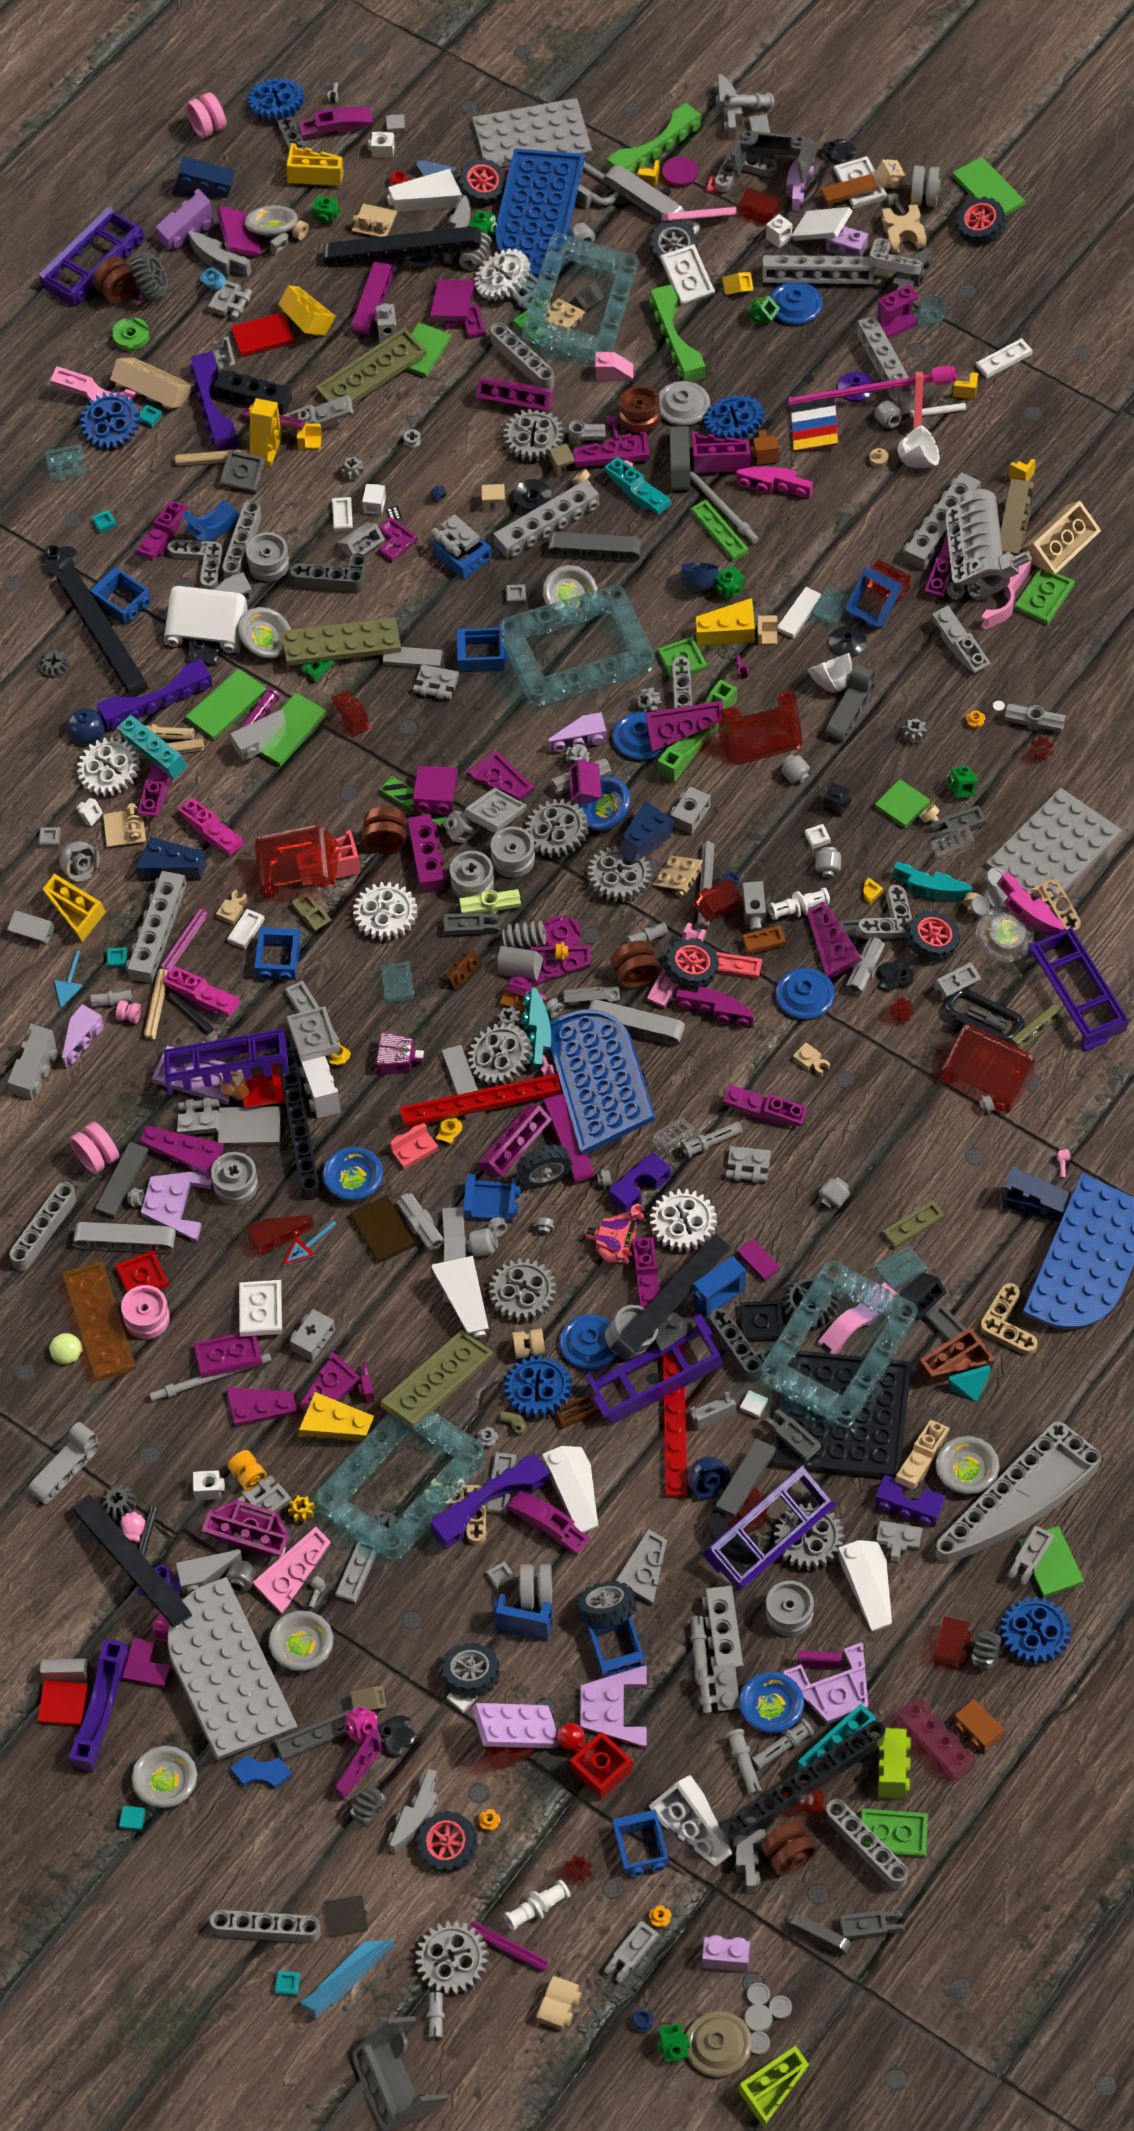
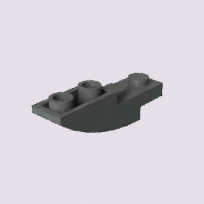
(903, 279)

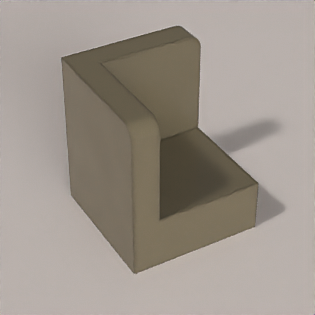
(560, 457)
(371, 1698)

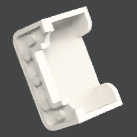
(205, 616)

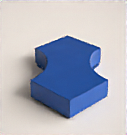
(252, 1771)

